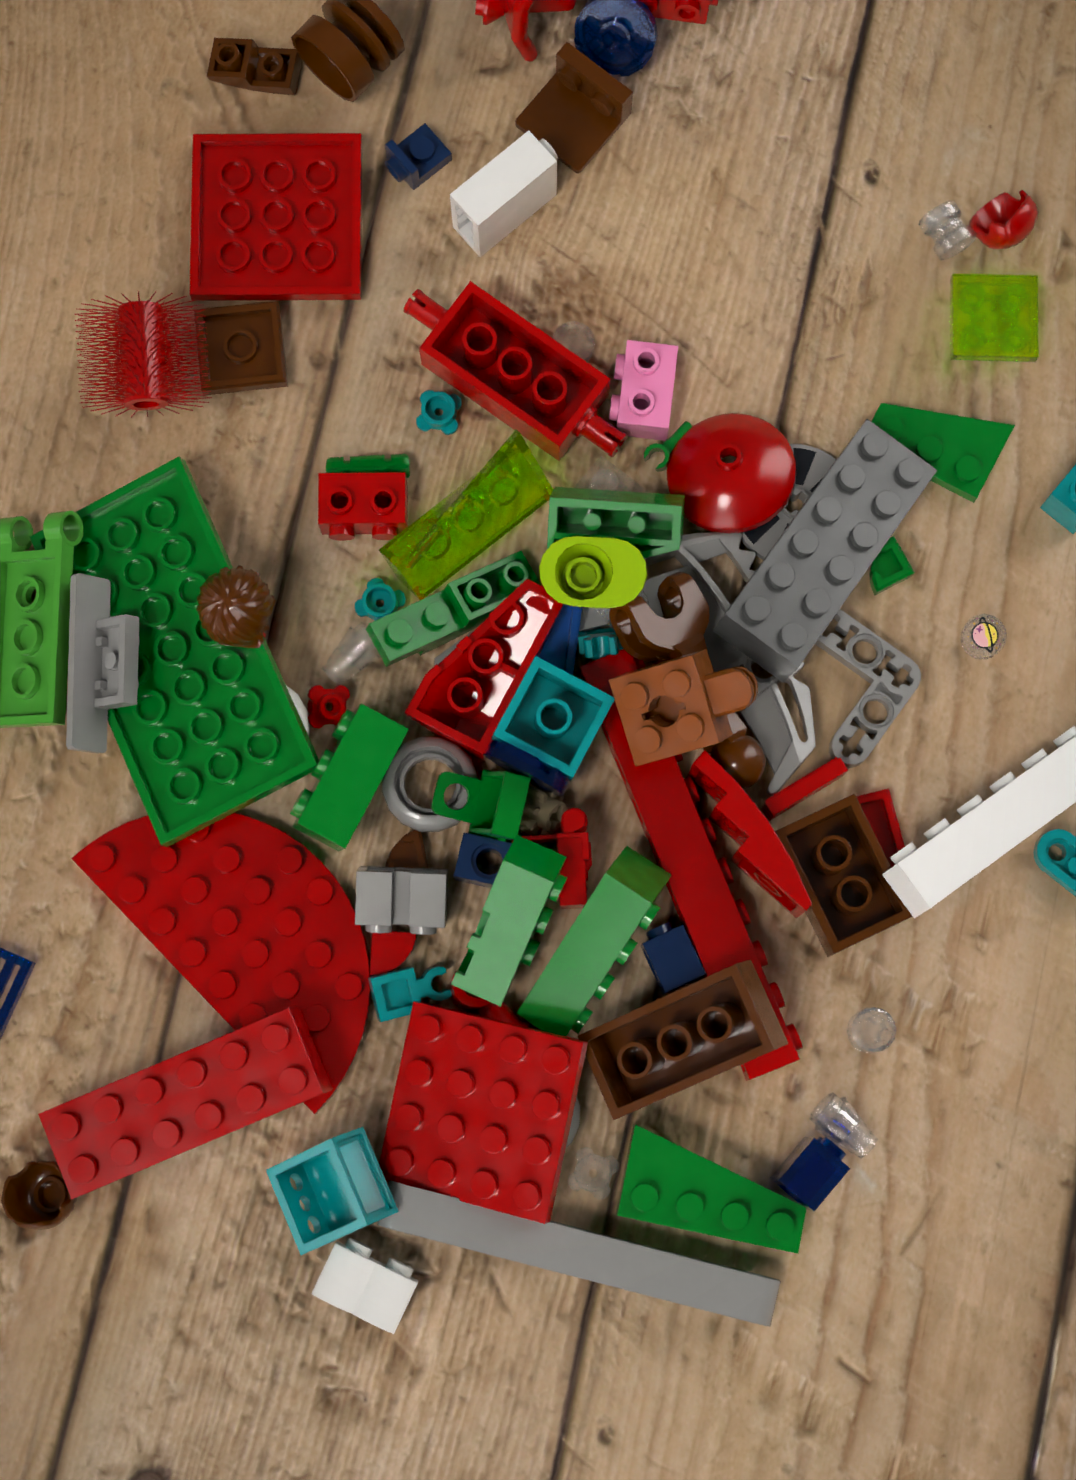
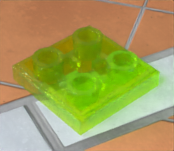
(994, 317)

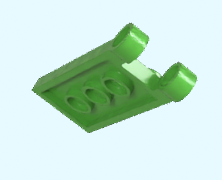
(35, 633)

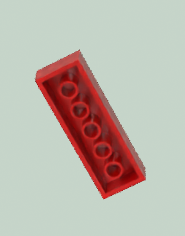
(185, 1101)

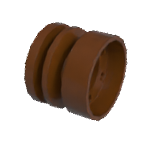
(348, 45)

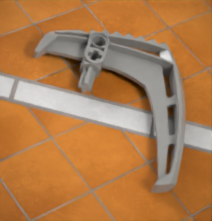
(768, 714)

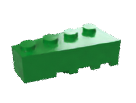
(594, 944)
(694, 1194)

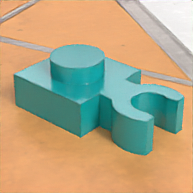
(599, 643)
(396, 991)

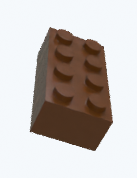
(682, 1039)

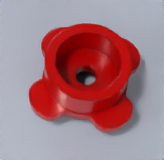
(317, 701)

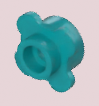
(438, 400)
(376, 591)

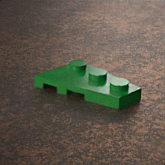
(953, 444)

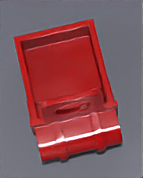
(575, 845)

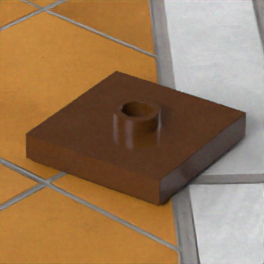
(242, 348)

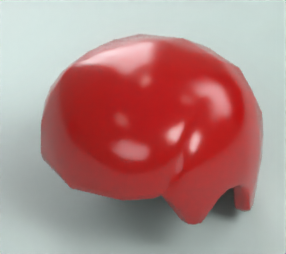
(1005, 221)

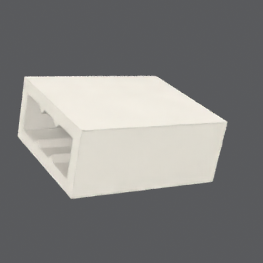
(505, 192)

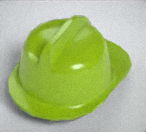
(593, 572)

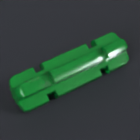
(369, 464)

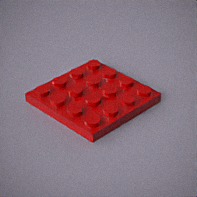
(276, 217)
(482, 1110)

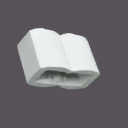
(366, 1286)

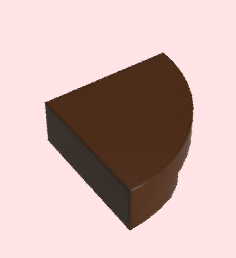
(408, 852)

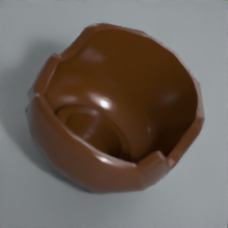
(37, 1196)

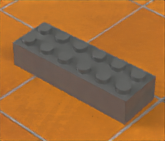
(825, 551)

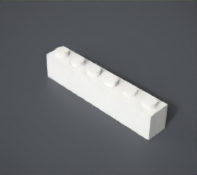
(986, 828)

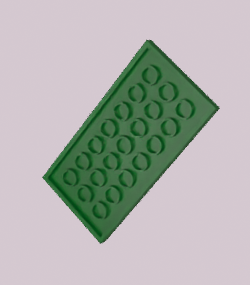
(208, 716)

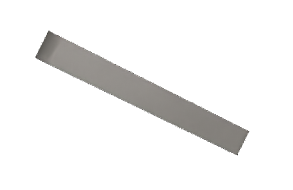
(585, 1255)

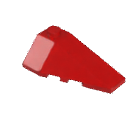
(478, 679)

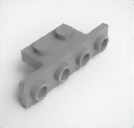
(99, 663)

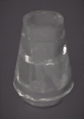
(351, 655)
(842, 1124)

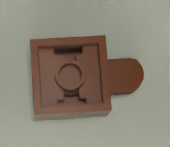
(680, 705)

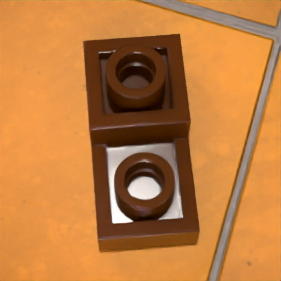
(254, 68)

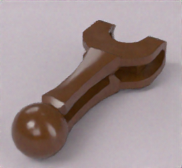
(676, 635)

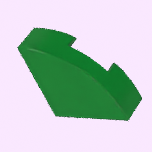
(889, 567)

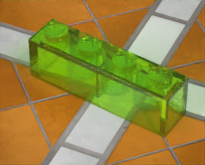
(469, 519)

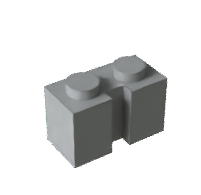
(401, 898)

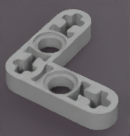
(879, 690)

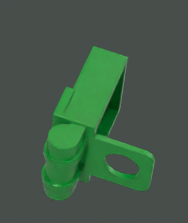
(492, 803)

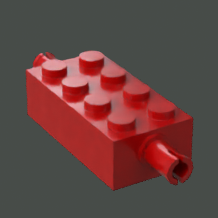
(515, 371)

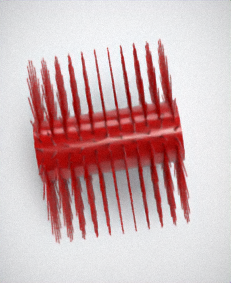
(142, 355)

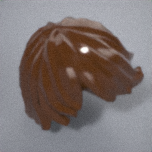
(235, 607)

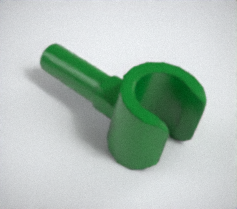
(667, 447)

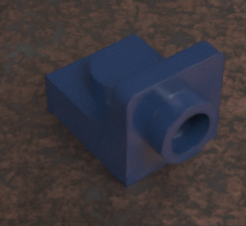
(416, 157)

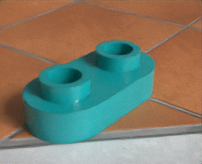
(1061, 871)

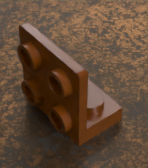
(577, 109)

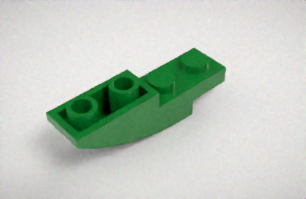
(450, 612)

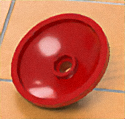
(737, 493)

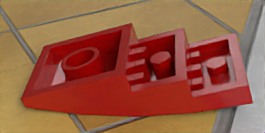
(761, 851)

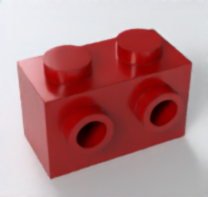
(362, 504)

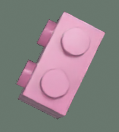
(646, 389)

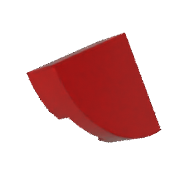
(390, 951)

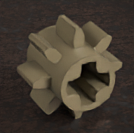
(542, 811)

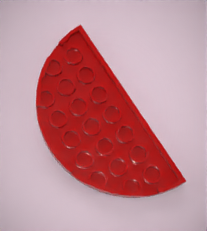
(246, 925)

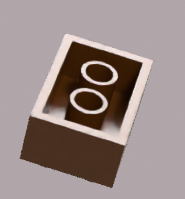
(843, 875)

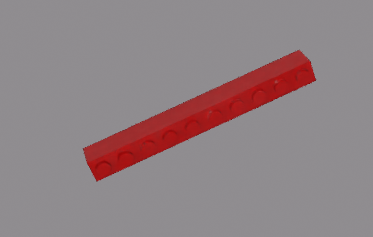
(684, 850)

